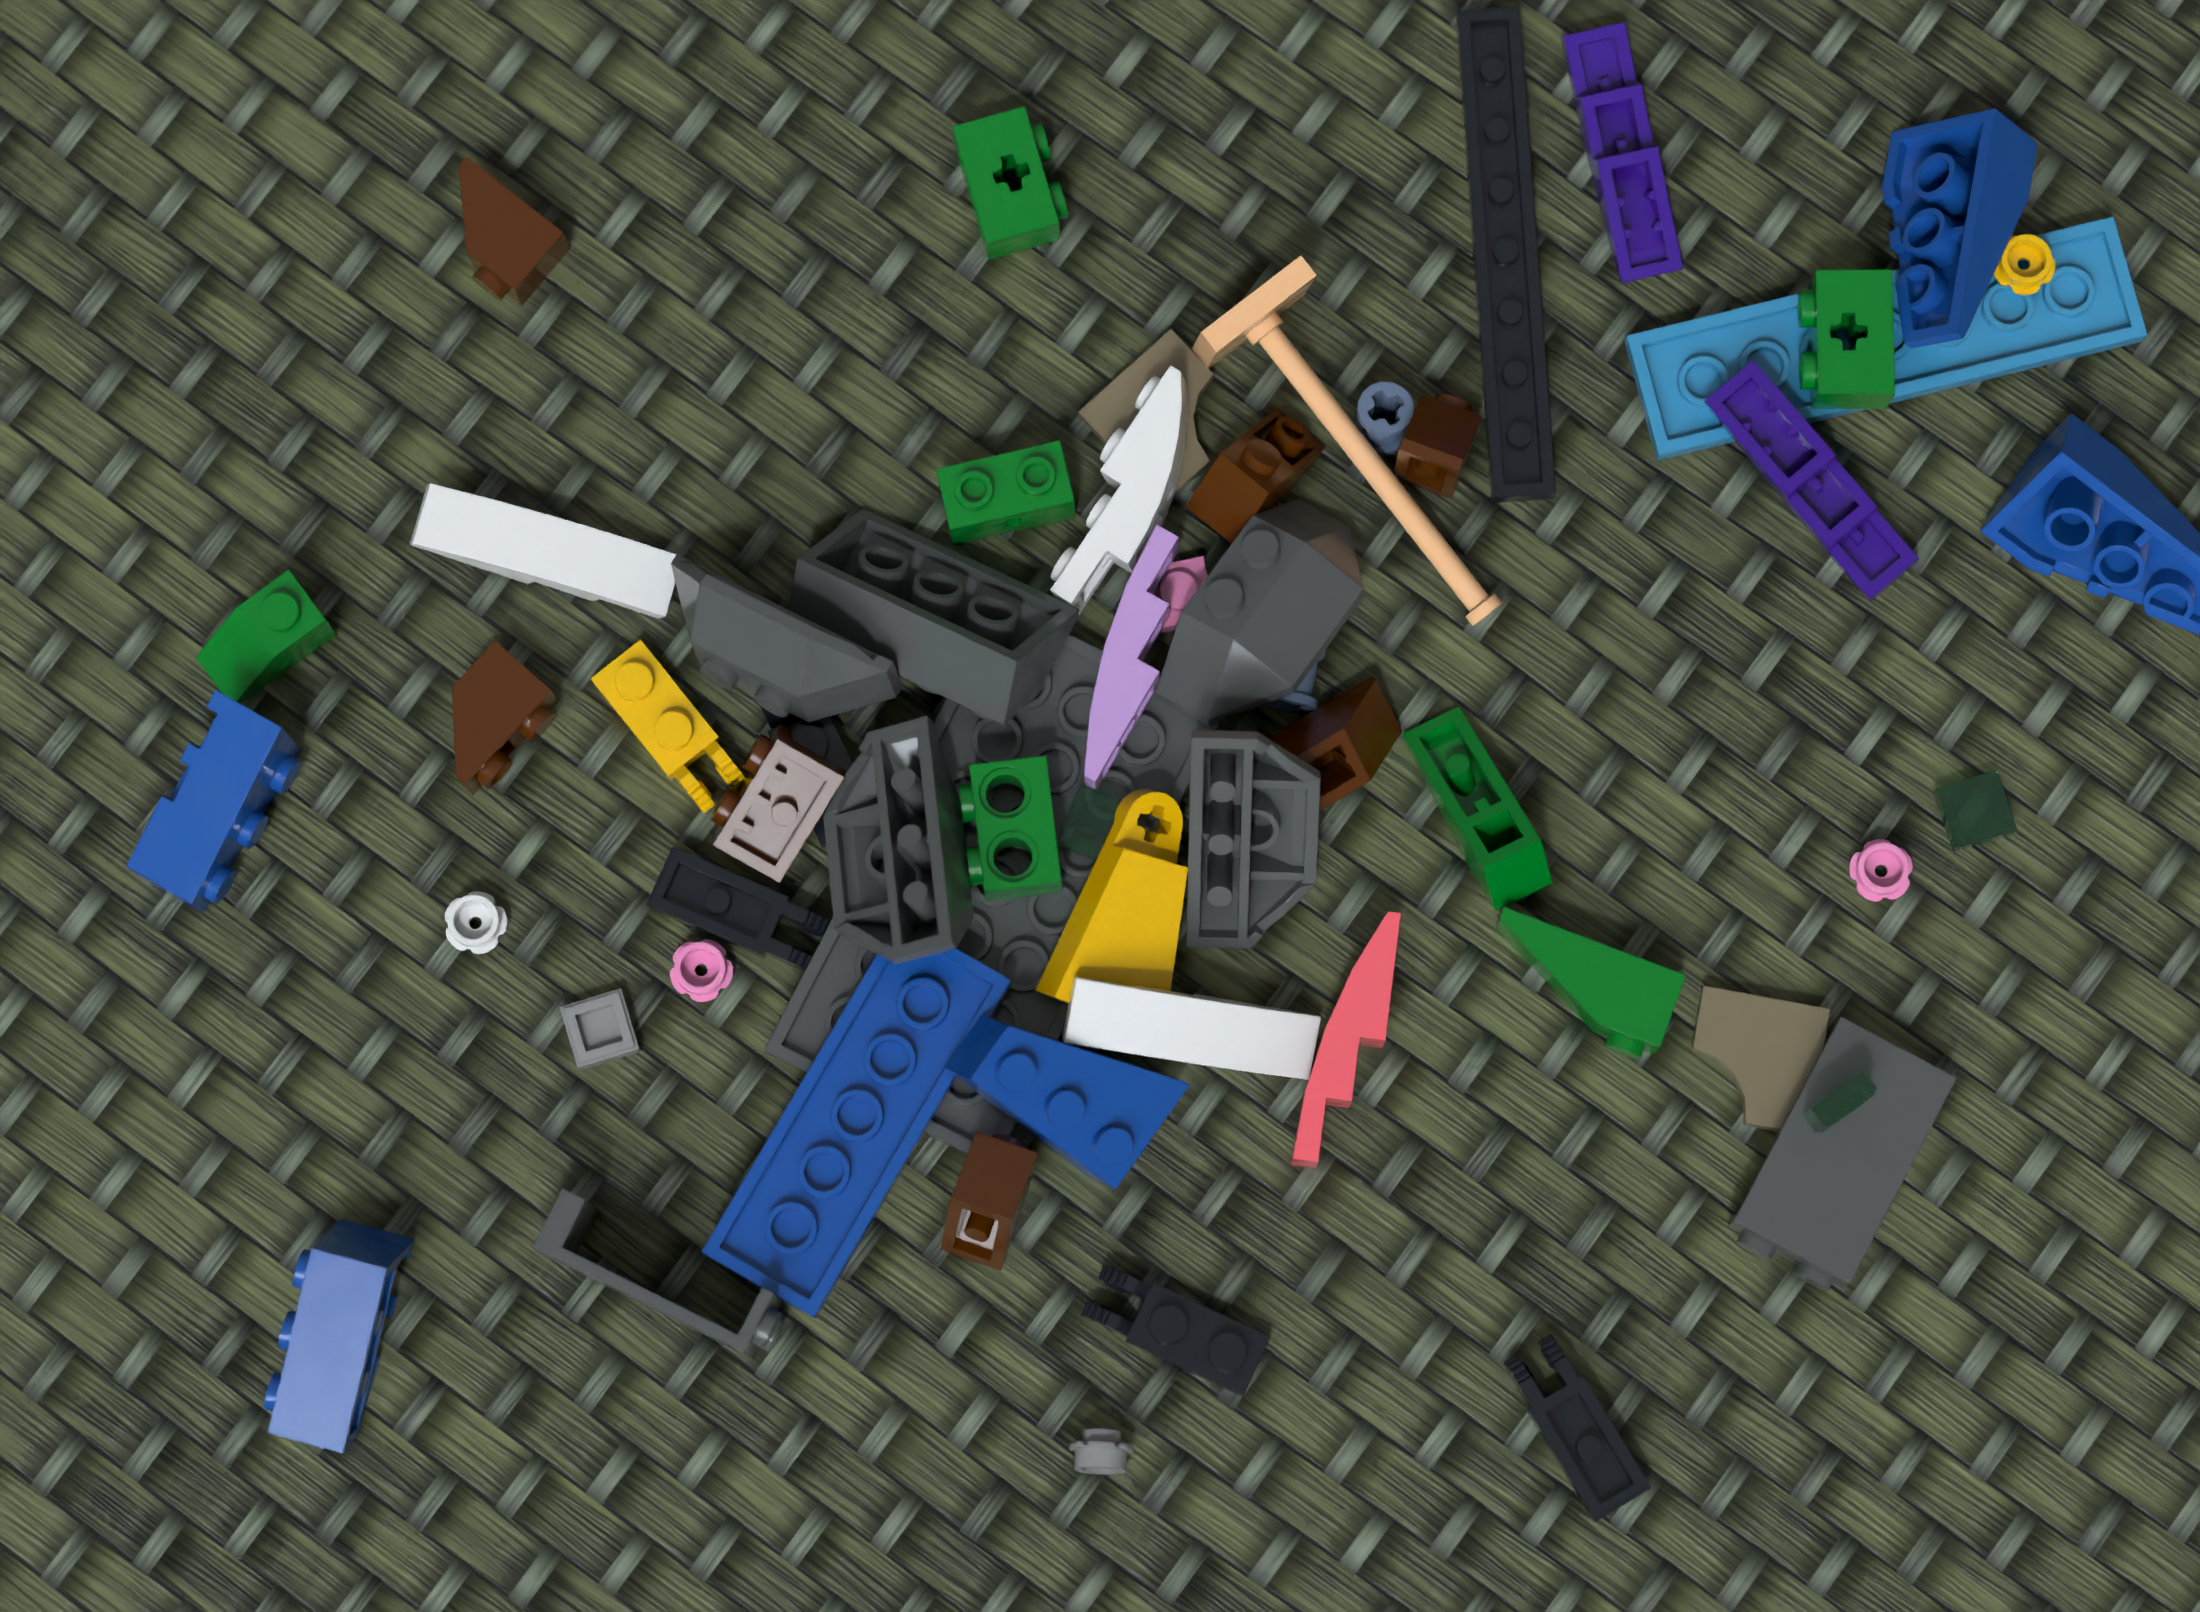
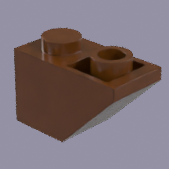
(1254, 473)
(493, 713)
(1344, 739)

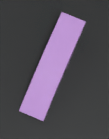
(1123, 678)

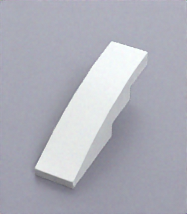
(544, 550)
(1191, 1028)

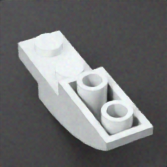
(1145, 472)

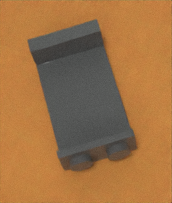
(1830, 1190)
(563, 1238)

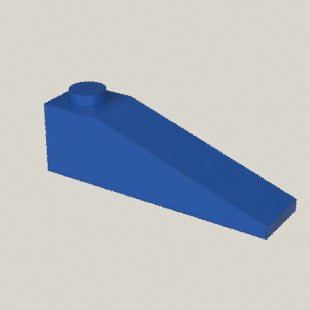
(1953, 208)
(2100, 522)

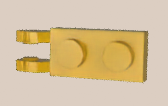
(664, 720)

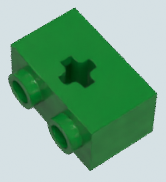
(1007, 218)
(1864, 307)
(1006, 493)

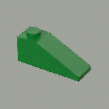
(1479, 809)
(1604, 986)

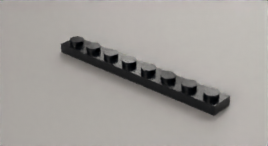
(1505, 255)

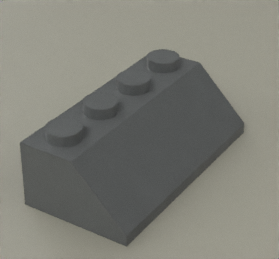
(933, 614)

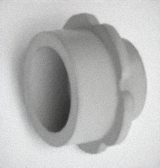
(1101, 1452)

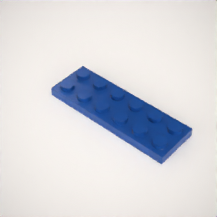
(853, 1125)

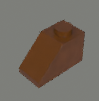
(506, 237)
(1437, 444)
(988, 1199)

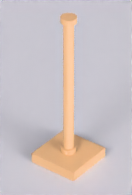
(1259, 322)

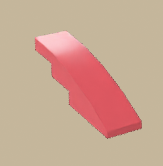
(1355, 1021)

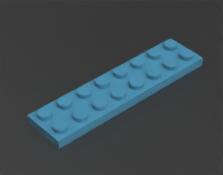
(2076, 314)

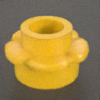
(2040, 264)

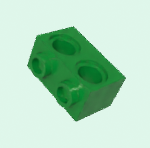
(1026, 827)

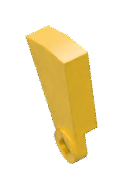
(1129, 906)

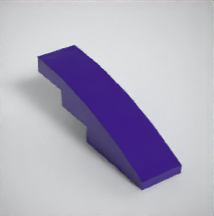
(1621, 152)
(1811, 480)

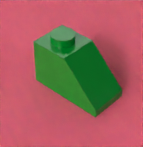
(264, 638)

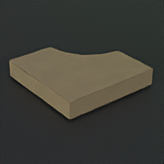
(1116, 403)
(1763, 1046)

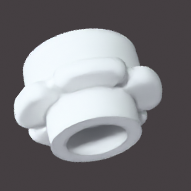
(461, 912)

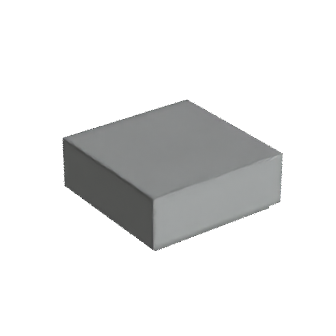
(600, 1029)

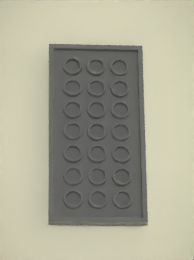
(1010, 933)

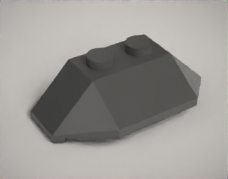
(1263, 614)
(776, 652)
(1247, 836)
(899, 847)

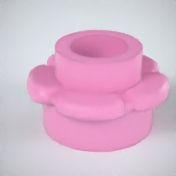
(1893, 859)
(701, 953)

